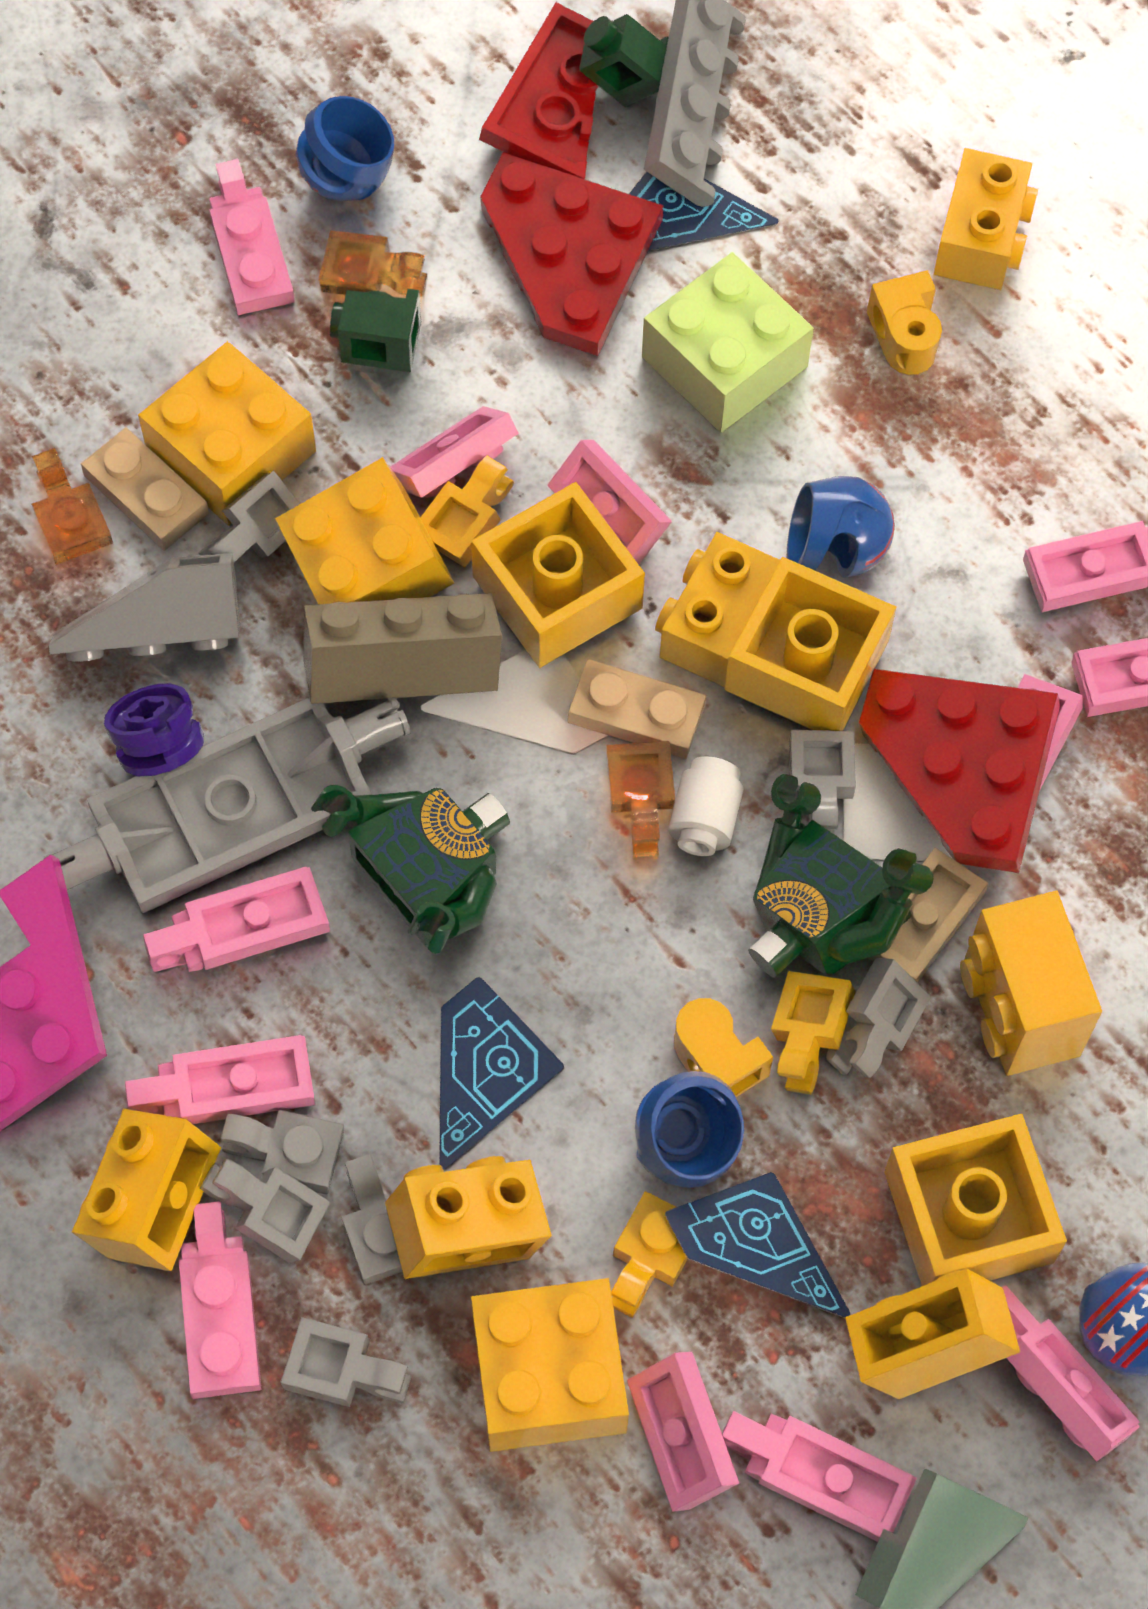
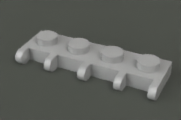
(691, 97)

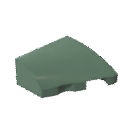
(938, 1545)

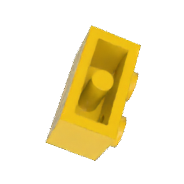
(983, 219)
(714, 606)
(146, 1189)
(467, 1216)
(932, 1334)

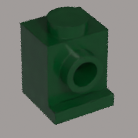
(623, 58)
(377, 328)

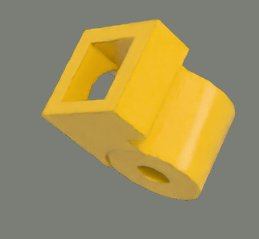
(905, 322)
(707, 1044)

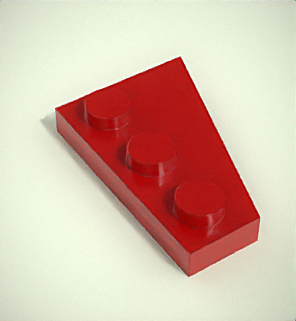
(548, 101)

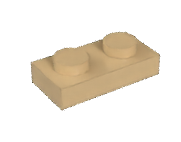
(145, 488)
(636, 707)
(935, 914)

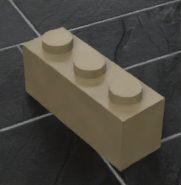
(401, 648)

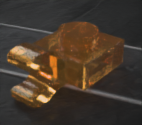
(366, 263)
(68, 516)
(641, 784)

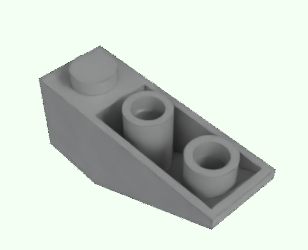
(174, 603)

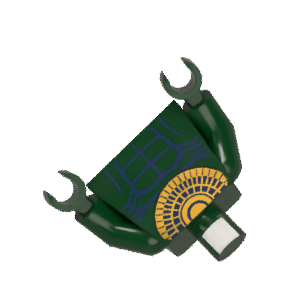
(422, 854)
(824, 894)

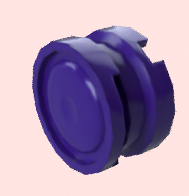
(154, 729)

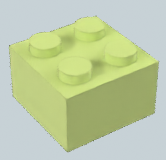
(726, 342)

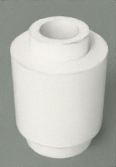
(706, 806)

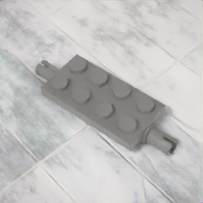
(228, 801)

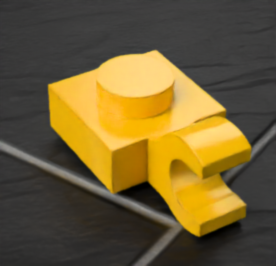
(466, 513)
(808, 1018)
(649, 1251)

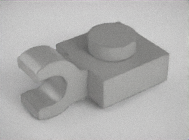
(254, 519)
(829, 764)
(885, 1015)
(296, 1145)
(276, 1209)
(370, 1227)
(333, 1362)

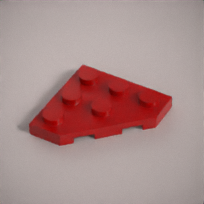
(568, 246)
(964, 758)

